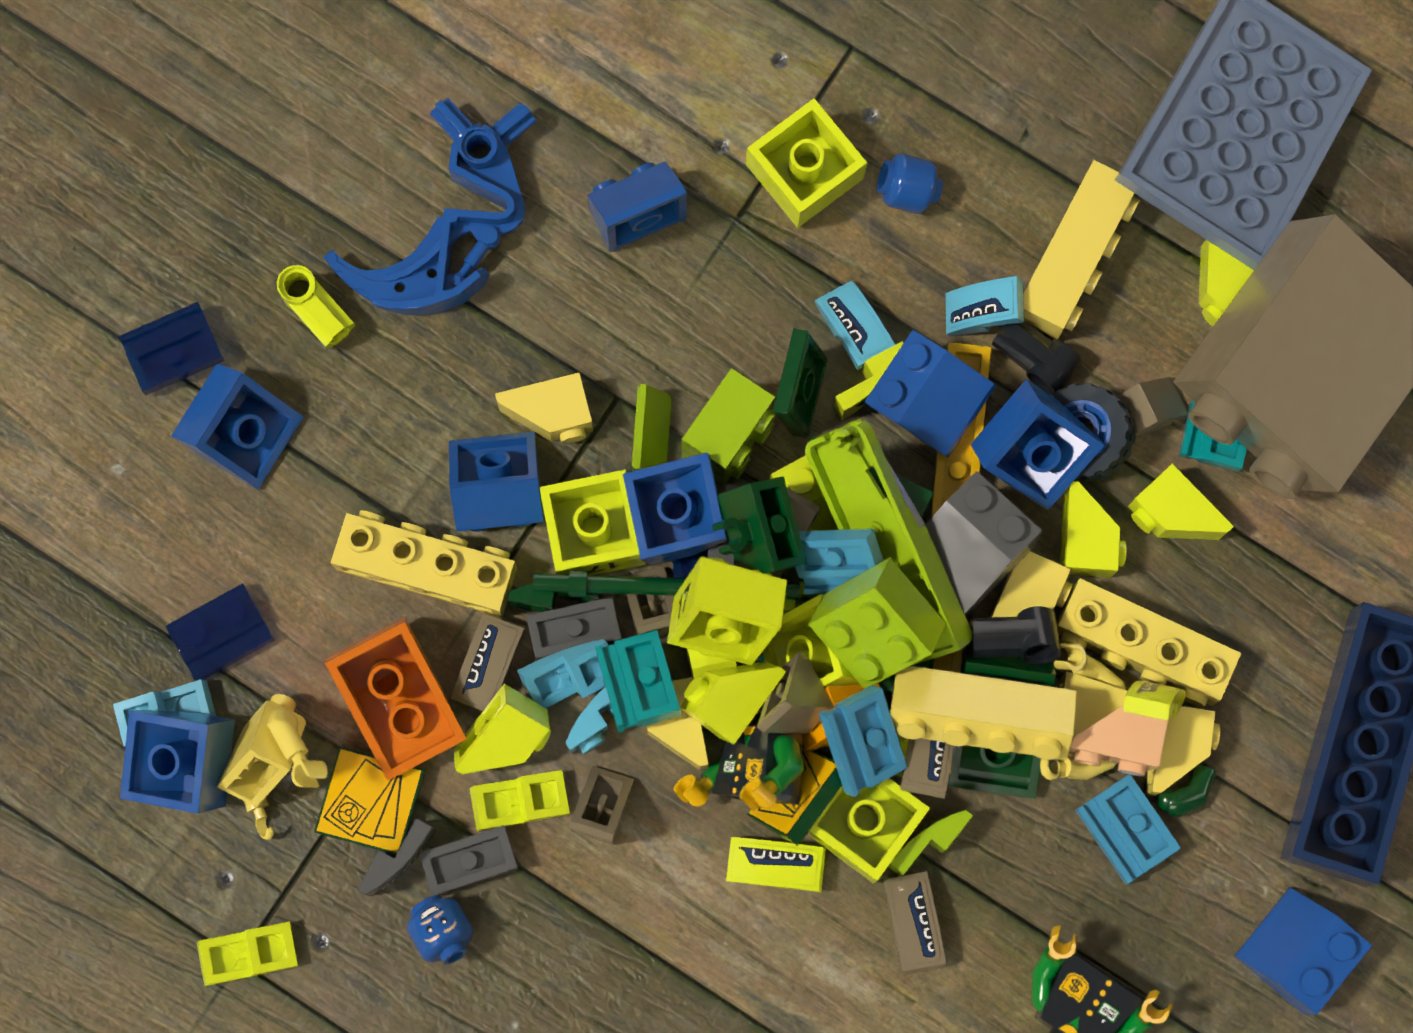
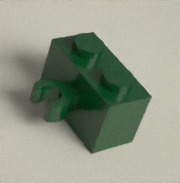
(761, 527)

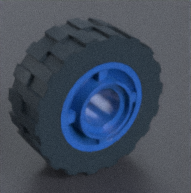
(1110, 422)

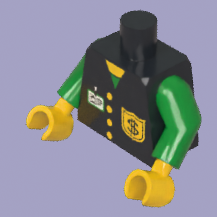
(756, 769)
(1081, 999)

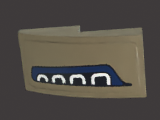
(487, 660)
(927, 767)
(914, 923)

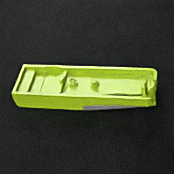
(856, 502)

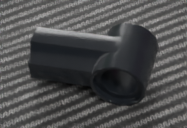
(1045, 361)
(1028, 636)

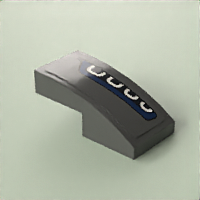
(387, 869)

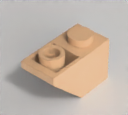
(1123, 739)

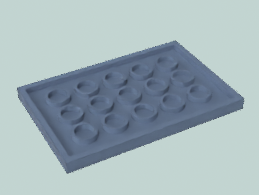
(1244, 127)

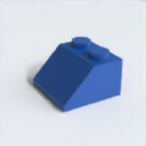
(637, 204)
(930, 393)
(237, 425)
(1036, 445)
(495, 482)
(674, 509)
(176, 759)
(1302, 951)

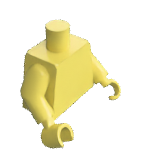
(1097, 696)
(265, 755)

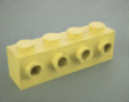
(1075, 251)
(423, 563)
(1146, 643)
(983, 712)

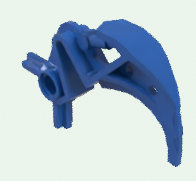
(487, 177)

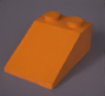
(395, 698)

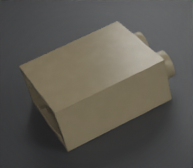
(1306, 359)

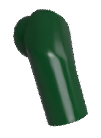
(1191, 797)

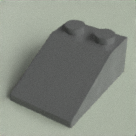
(980, 539)

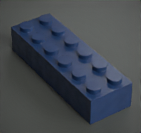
(1358, 752)

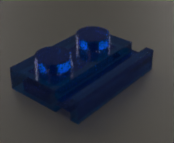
(171, 348)
(220, 632)

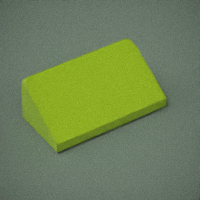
(651, 427)

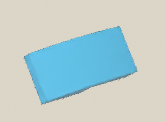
(590, 725)

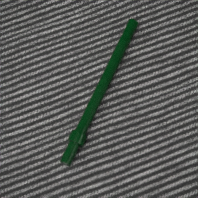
(579, 583)

